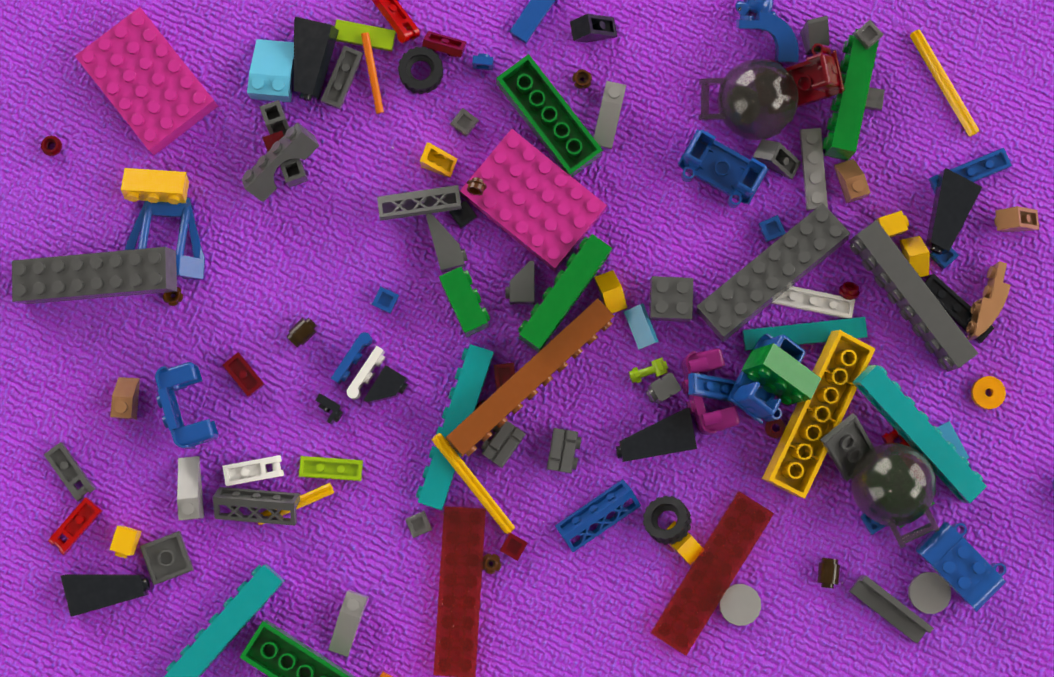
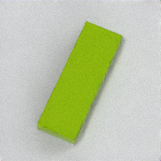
(351, 33)
(331, 468)

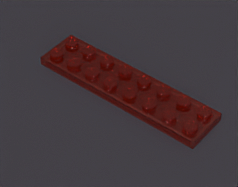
(712, 573)
(459, 592)

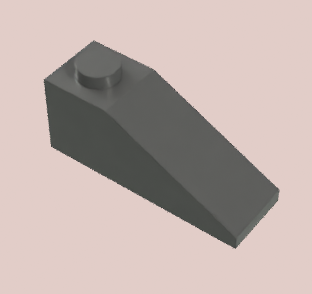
(446, 247)

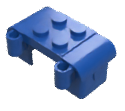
(722, 168)
(168, 382)
(751, 396)
(961, 564)

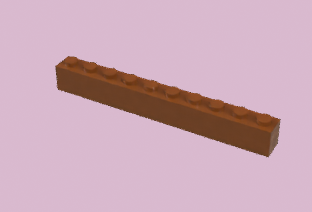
(529, 378)

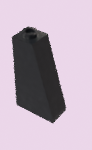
(312, 56)
(950, 209)
(662, 438)
(97, 591)

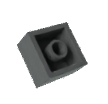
(671, 299)

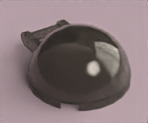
(753, 99)
(895, 488)

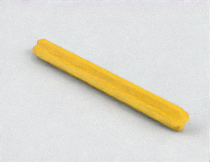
(944, 83)
(473, 483)

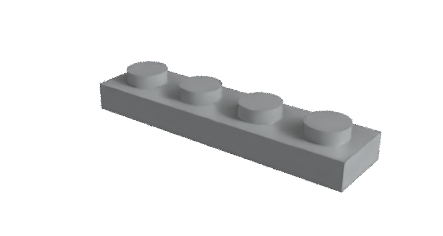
(813, 168)

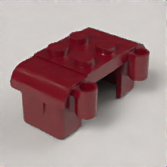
(817, 76)

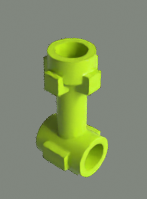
(658, 367)

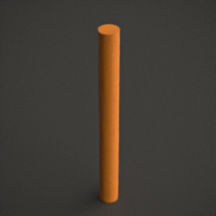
(372, 73)

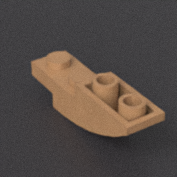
(990, 305)

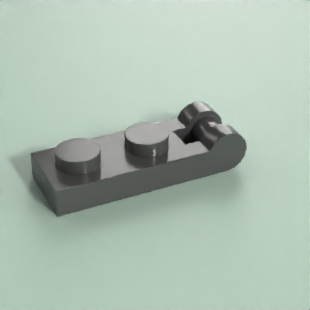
(69, 471)

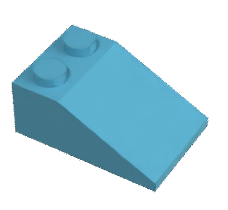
(272, 71)

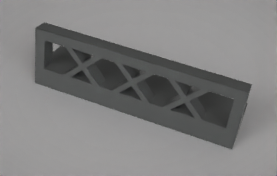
(419, 202)
(254, 501)
(890, 608)

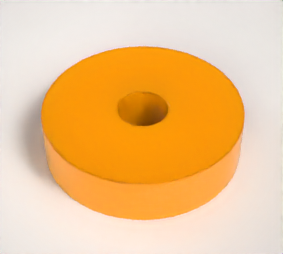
(997, 392)

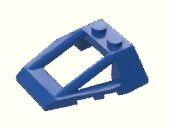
(187, 266)

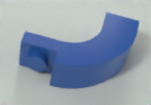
(785, 40)

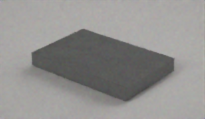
(847, 445)

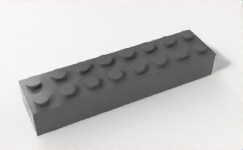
(773, 272)
(94, 275)
(912, 297)

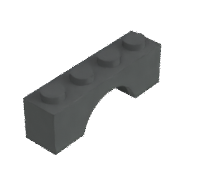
(276, 121)
(294, 144)

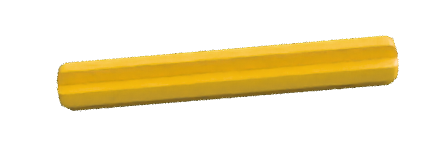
(307, 498)

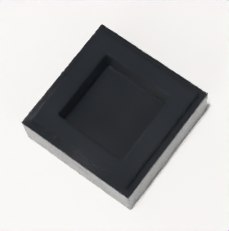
(464, 215)

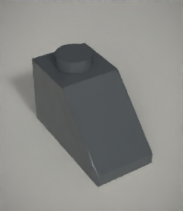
(814, 32)
(777, 158)
(522, 286)

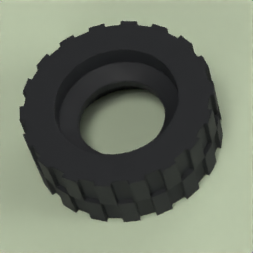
(413, 56)
(667, 504)

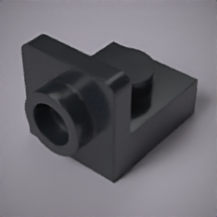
(327, 405)

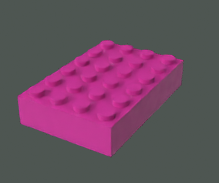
(146, 81)
(534, 200)

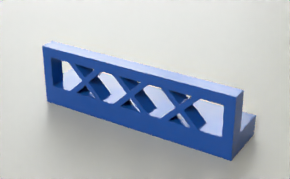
(596, 512)

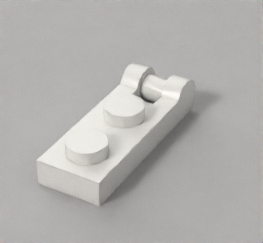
(365, 374)
(252, 471)

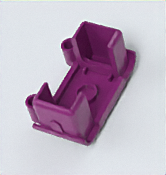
(712, 421)

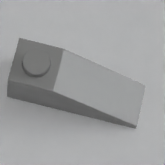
(609, 114)
(189, 489)
(348, 622)

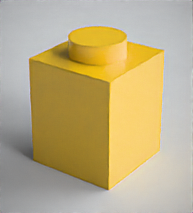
(894, 223)
(125, 541)

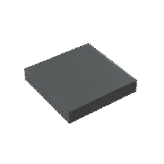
(166, 558)

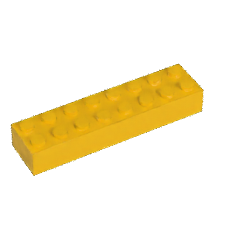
(800, 447)

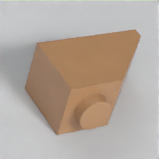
(852, 181)
(1016, 219)
(125, 398)

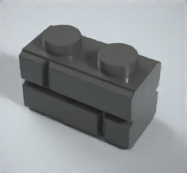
(663, 388)
(503, 443)
(563, 450)

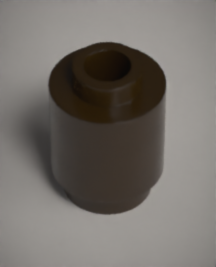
(302, 331)
(828, 572)

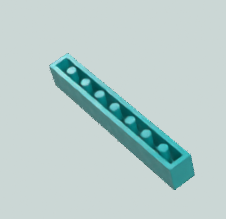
(463, 403)
(919, 433)
(227, 624)

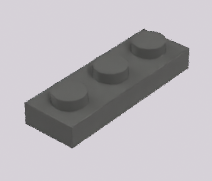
(342, 77)

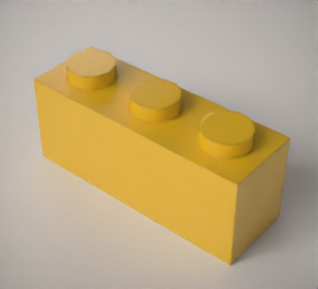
(154, 186)

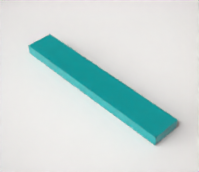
(808, 332)

